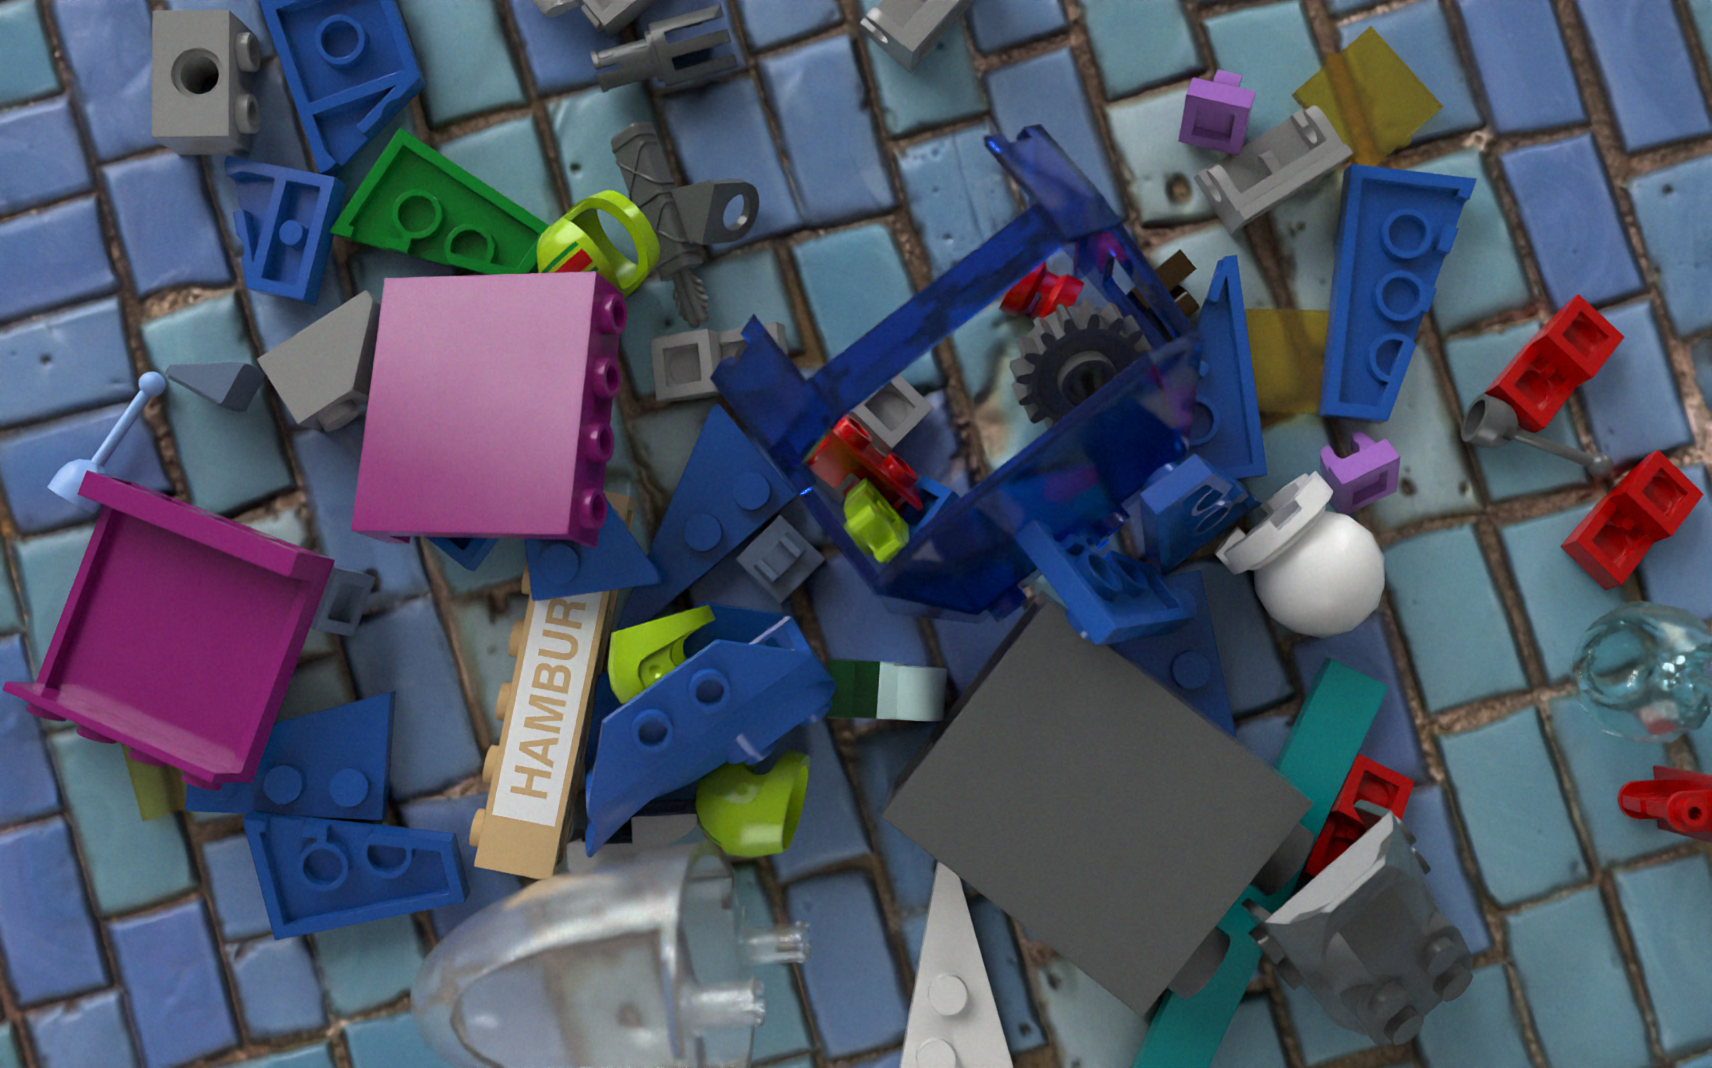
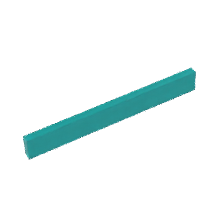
(1317, 762)

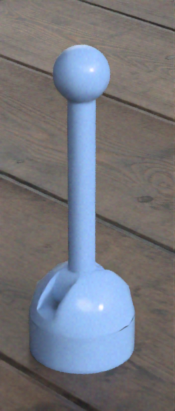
(69, 477)

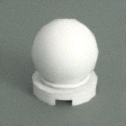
(1309, 564)

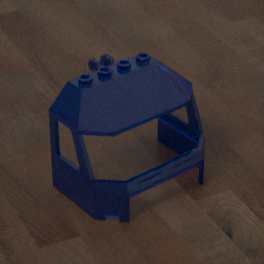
(1069, 477)

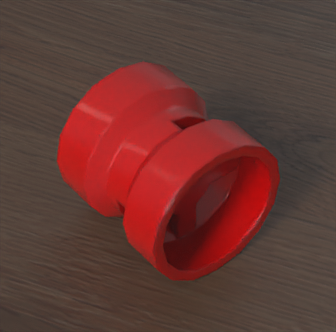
(1054, 290)

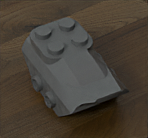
(1369, 935)

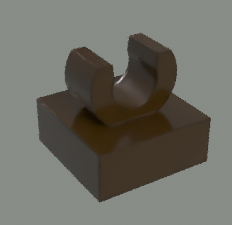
(1172, 274)

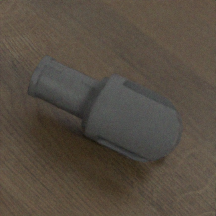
(654, 56)

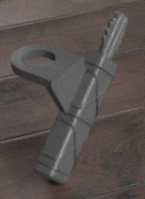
(681, 214)

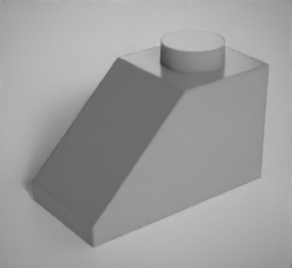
(327, 365)

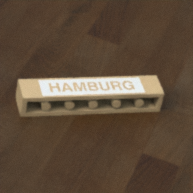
(544, 728)

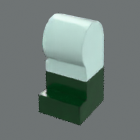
(887, 690)

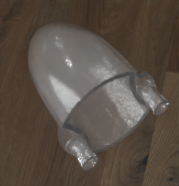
(606, 969)

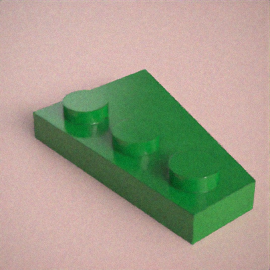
(439, 214)

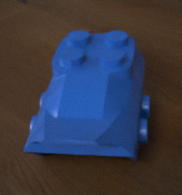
(731, 702)

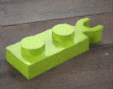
(874, 522)

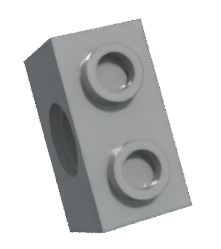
(184, 54)

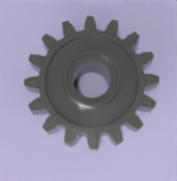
(1062, 343)

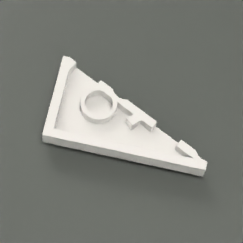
(952, 1003)

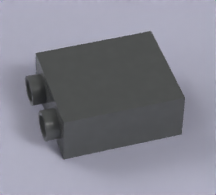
(1100, 809)

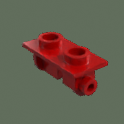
(849, 451)
(1675, 798)

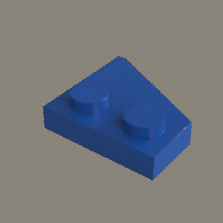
(284, 226)

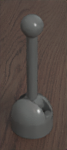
(1495, 423)

